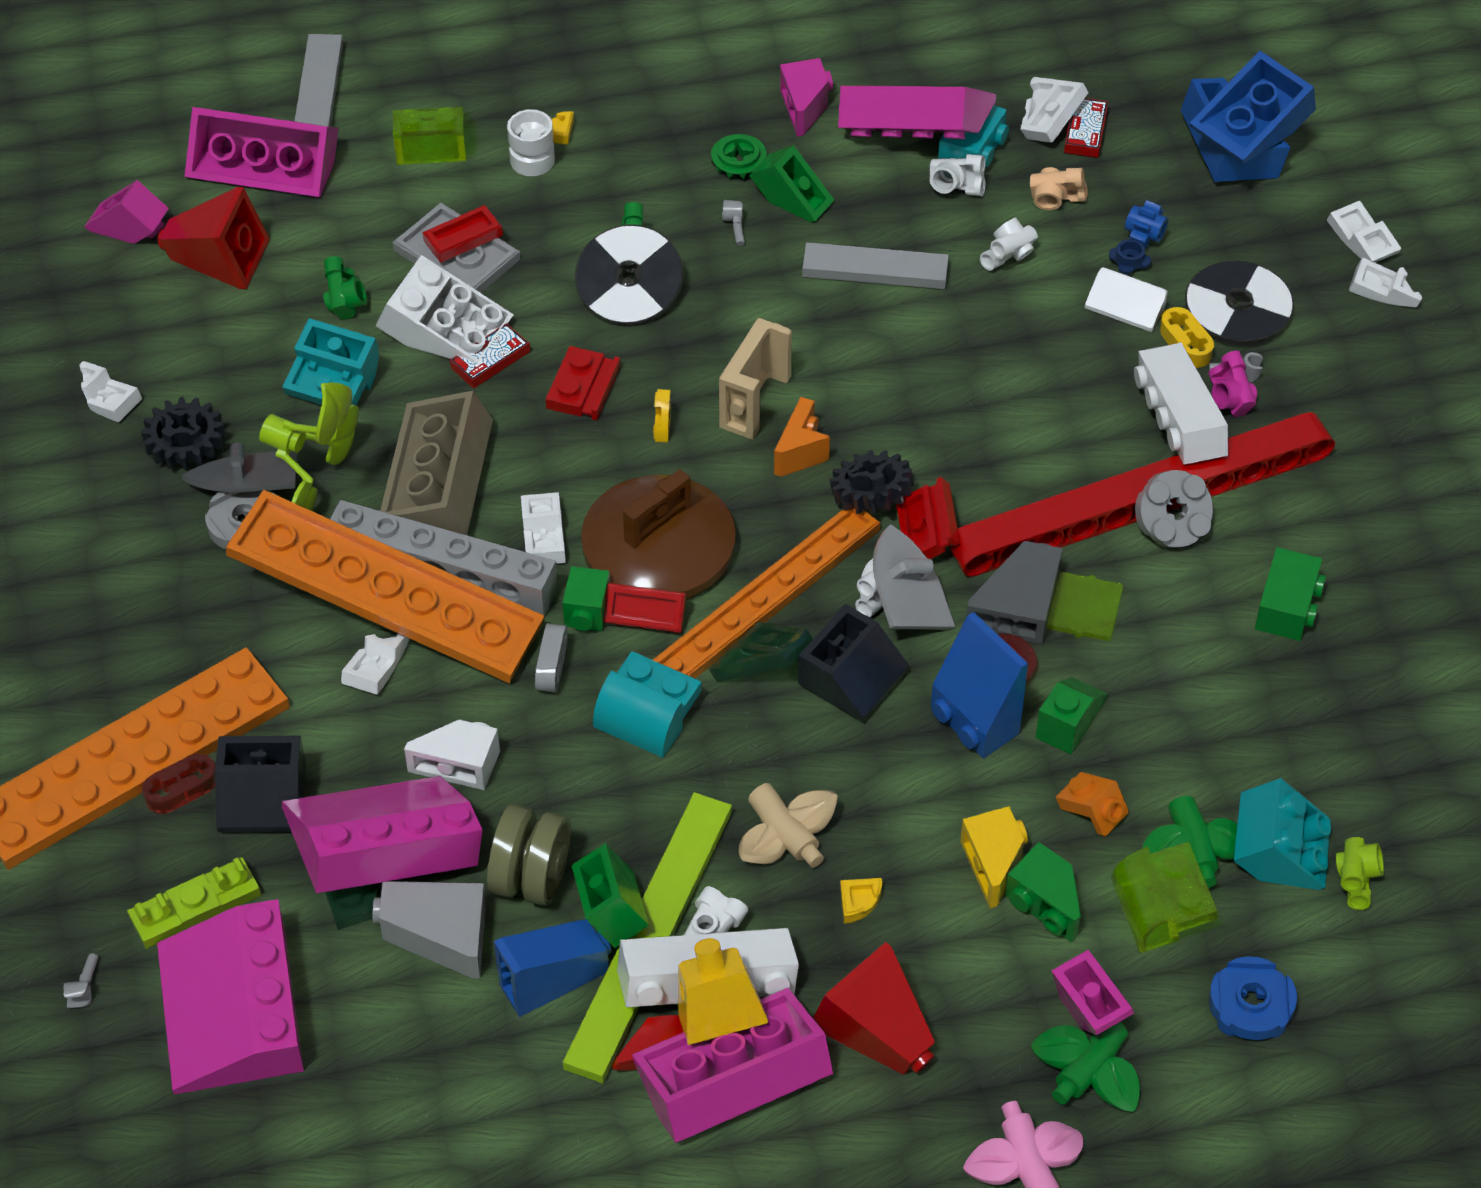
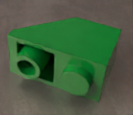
(1047, 890)

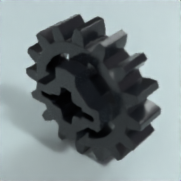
(183, 433)
(872, 482)

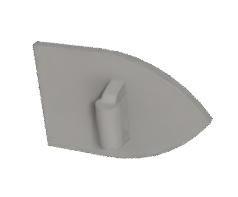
(908, 584)

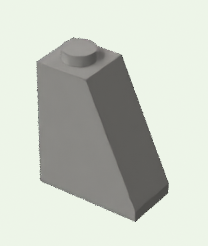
(435, 921)

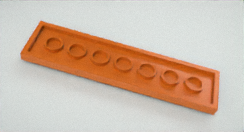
(385, 586)
(117, 759)

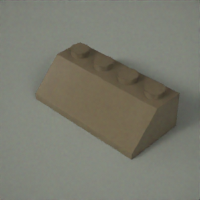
(439, 461)

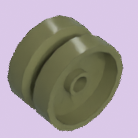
(529, 854)

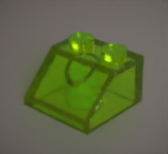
(429, 135)

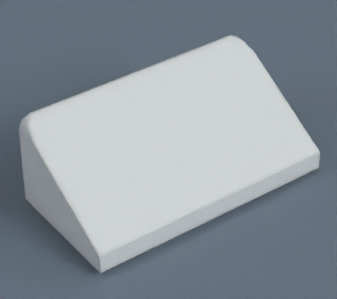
(1126, 299)

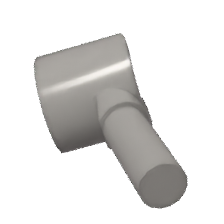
(733, 212)
(1252, 362)
(79, 992)

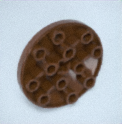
(660, 534)

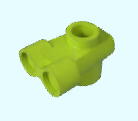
(1355, 868)

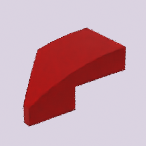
(650, 1033)

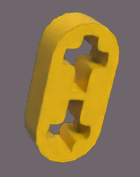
(1192, 334)

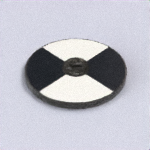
(629, 301)
(1264, 308)

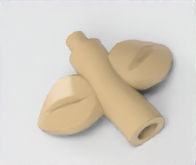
(787, 826)

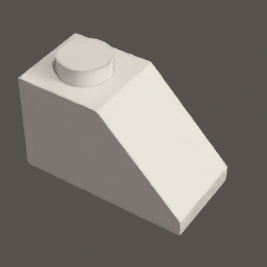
(456, 752)

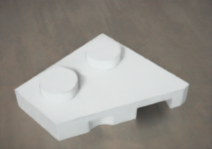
(1050, 107)

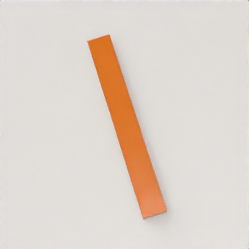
(769, 592)

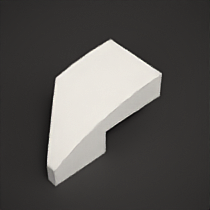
(1383, 284)
(106, 395)
(375, 663)

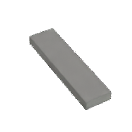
(319, 79)
(875, 265)

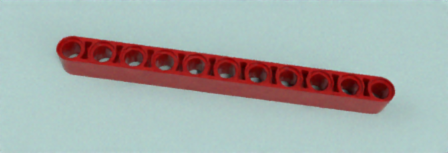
(1112, 501)

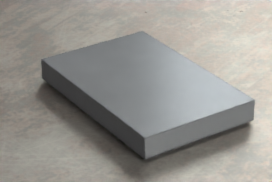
(475, 267)

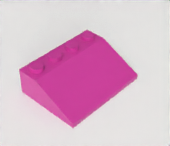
(384, 833)
(229, 1000)

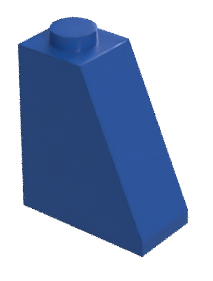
(549, 963)

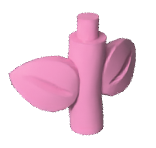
(1025, 1151)

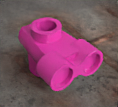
(1230, 385)

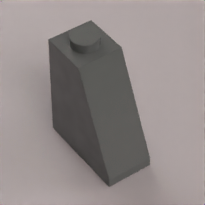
(1020, 592)

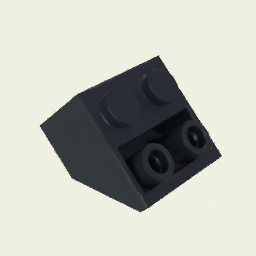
(851, 663)
(254, 779)

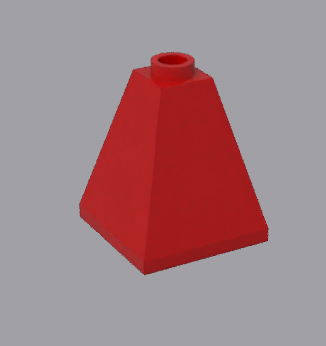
(218, 238)
(878, 1014)

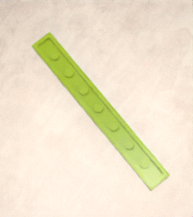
(664, 906)

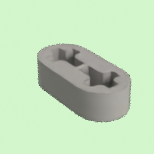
(551, 657)

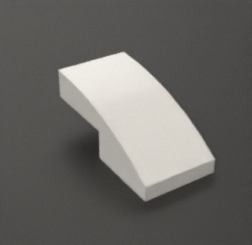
(1362, 234)
(543, 526)

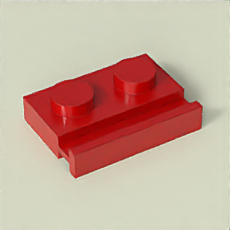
(582, 383)
(929, 518)

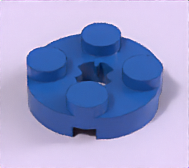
(1247, 1020)

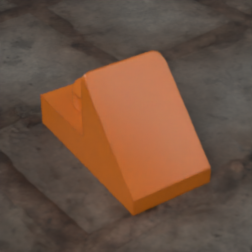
(800, 443)

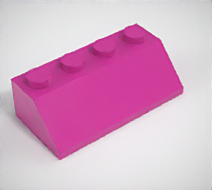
(913, 110)
(260, 151)
(734, 1072)

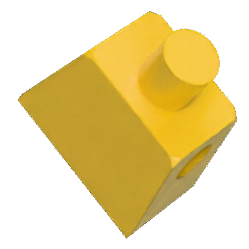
(716, 993)

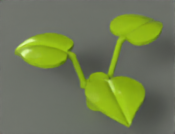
(334, 428)

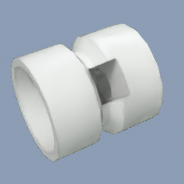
(531, 142)

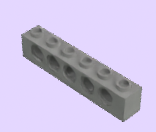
(497, 568)

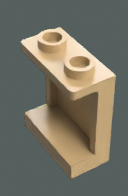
(761, 356)

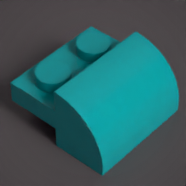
(331, 355)
(645, 703)

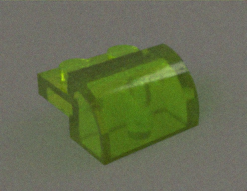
(1162, 895)

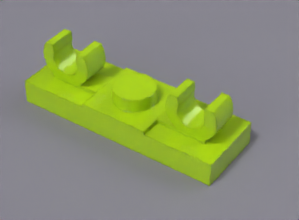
(193, 902)

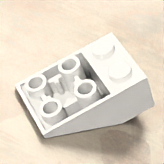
(441, 313)

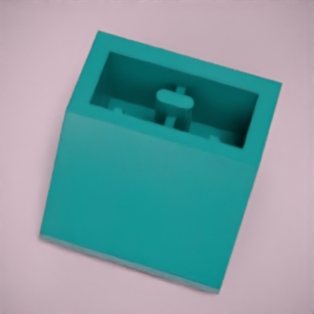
(1282, 836)

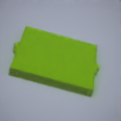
(1085, 606)

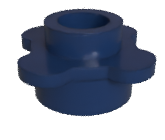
(1129, 256)

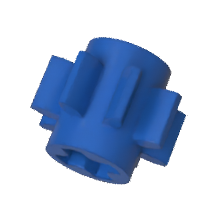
(1146, 223)

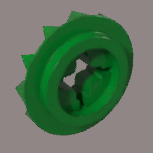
(749, 148)

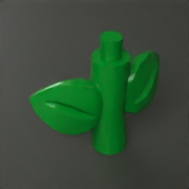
(1205, 839)
(1088, 1064)

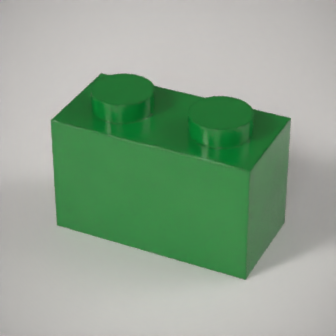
(1289, 593)
(610, 895)

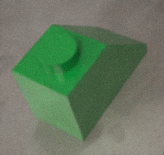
(792, 184)
(1068, 713)

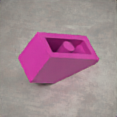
(805, 92)
(129, 214)
(1090, 994)

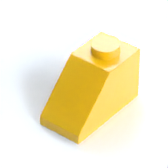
(993, 849)

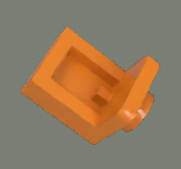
(1096, 799)

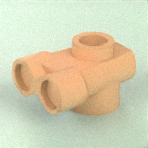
(1053, 185)

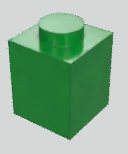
(585, 598)

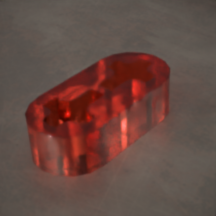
(179, 783)

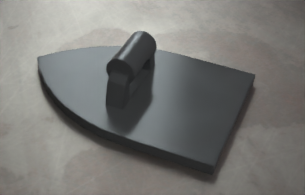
(244, 472)

